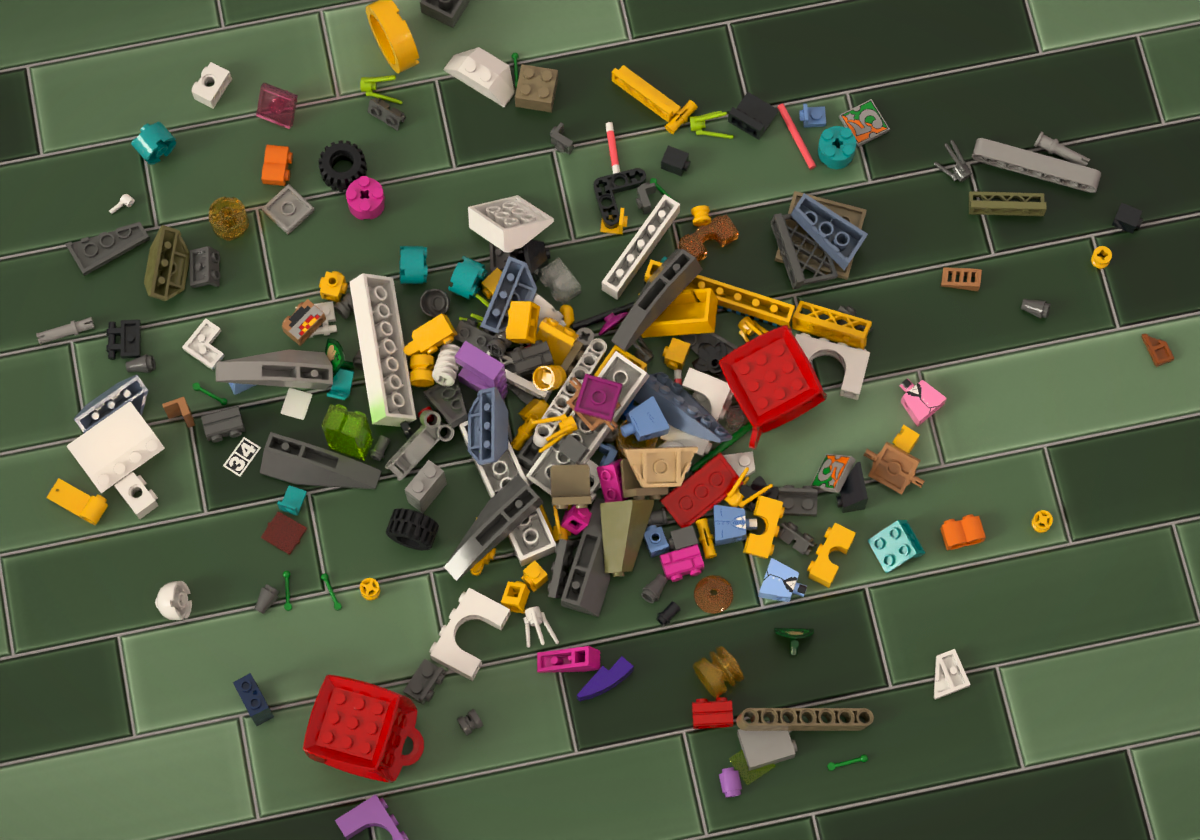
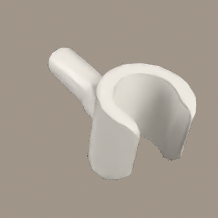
(124, 200)

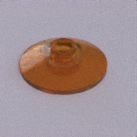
(708, 602)

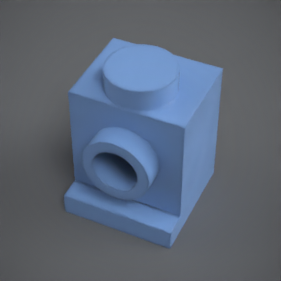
(655, 547)

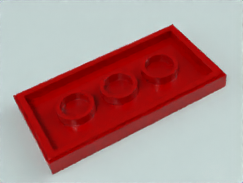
(700, 491)

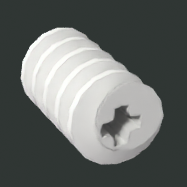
(446, 368)

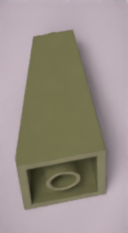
(623, 533)

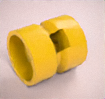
(422, 370)
(549, 377)

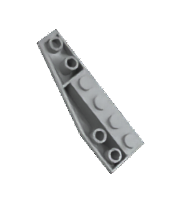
(279, 369)

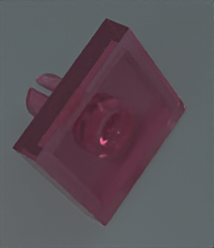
(276, 105)

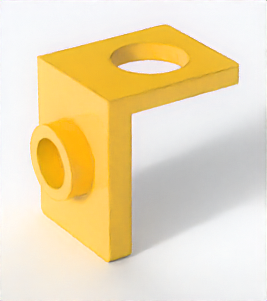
(622, 223)

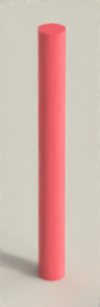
(796, 136)

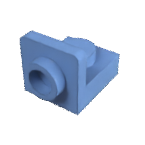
(812, 116)
(610, 451)

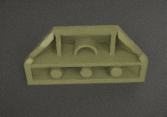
(167, 264)

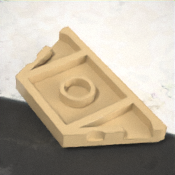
(660, 465)

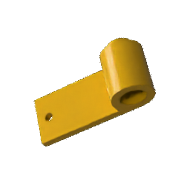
(77, 502)

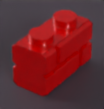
(712, 714)

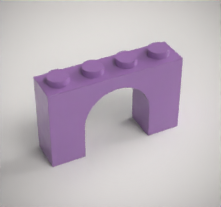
(480, 370)
(367, 815)

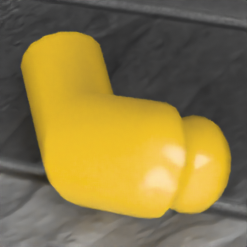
(567, 312)

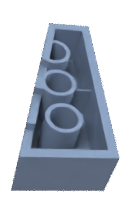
(832, 232)

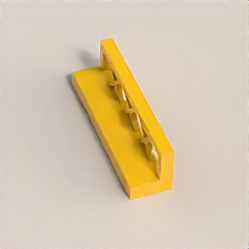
(645, 93)
(829, 328)

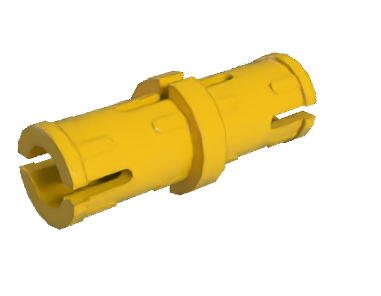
(681, 117)
(524, 432)
(709, 550)

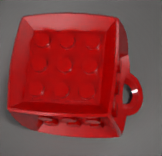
(772, 380)
(362, 729)

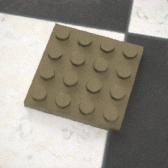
(850, 213)

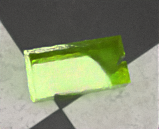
(347, 431)

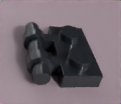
(130, 339)

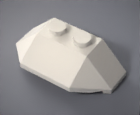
(483, 73)

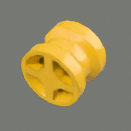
(701, 215)
(1098, 260)
(1042, 517)
(367, 586)

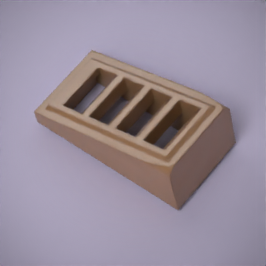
(969, 272)

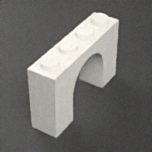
(852, 359)
(717, 393)
(471, 607)

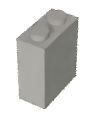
(425, 486)
(766, 747)

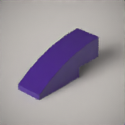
(606, 679)

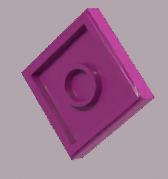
(598, 397)

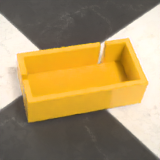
(686, 315)

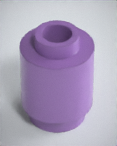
(730, 782)

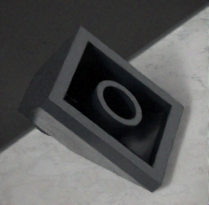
(536, 257)
(853, 492)

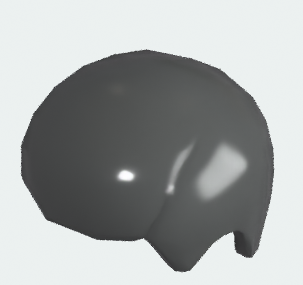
(434, 302)

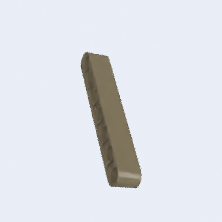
(797, 724)

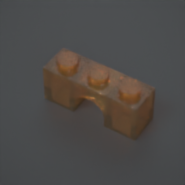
(720, 230)

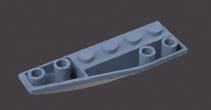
(681, 408)

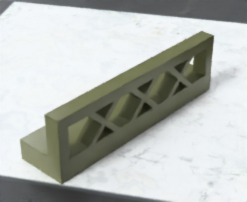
(1006, 206)

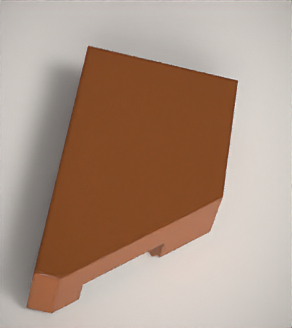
(1158, 350)

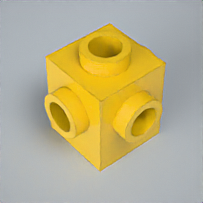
(333, 286)

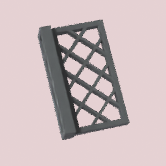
(790, 257)

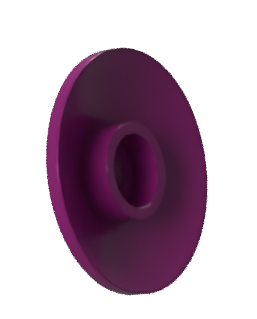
(611, 321)

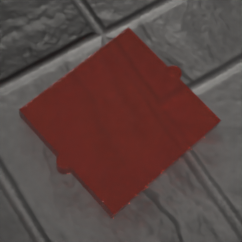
(283, 533)

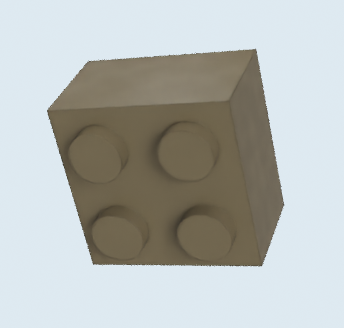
(536, 88)

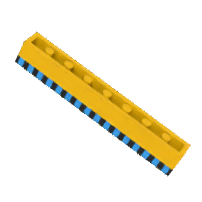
(739, 300)

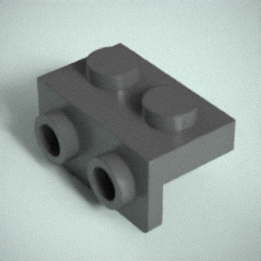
(474, 334)

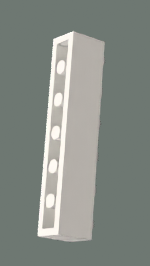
(640, 247)

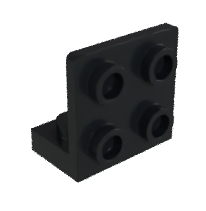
(752, 115)

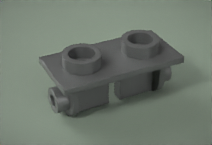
(380, 110)
(803, 541)

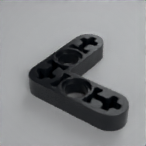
(611, 188)

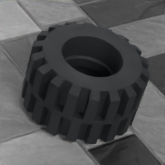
(337, 153)
(412, 529)

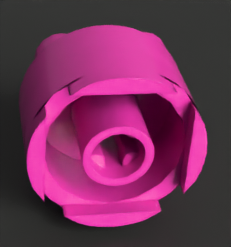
(357, 197)

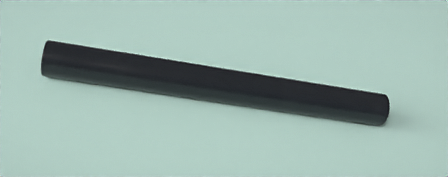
(600, 317)

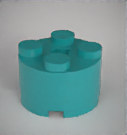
(837, 137)
(154, 142)
(413, 265)
(467, 278)

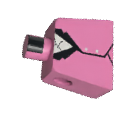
(921, 400)

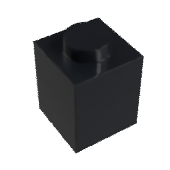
(675, 161)
(1127, 218)

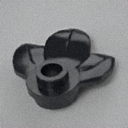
(709, 356)
(756, 486)

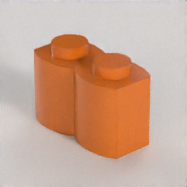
(276, 165)
(962, 532)

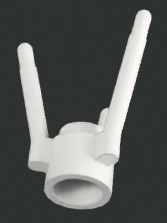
(534, 618)

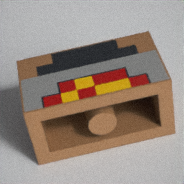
(303, 322)

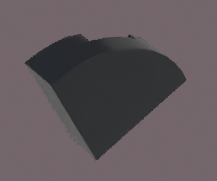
(406, 429)

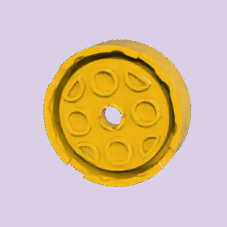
(392, 35)

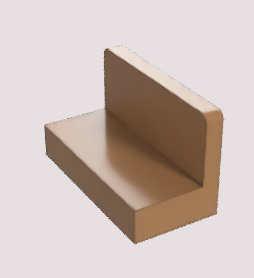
(179, 407)

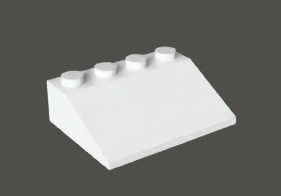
(508, 222)
(115, 447)

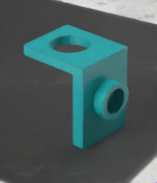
(341, 384)
(292, 500)

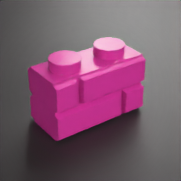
(682, 562)

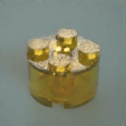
(237, 219)

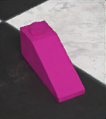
(569, 660)

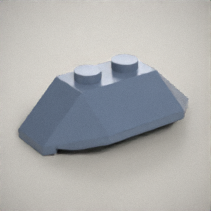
(514, 285)
(114, 398)
(488, 427)

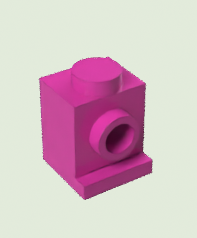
(579, 515)

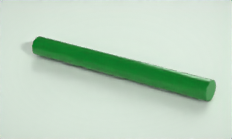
(723, 446)

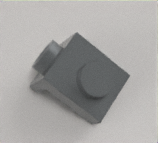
(561, 142)
(642, 194)

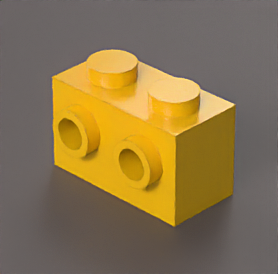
(522, 322)

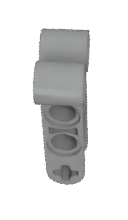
(419, 444)

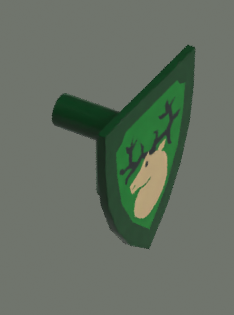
(336, 356)
(794, 634)

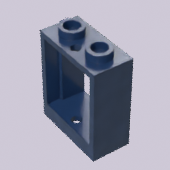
(253, 699)

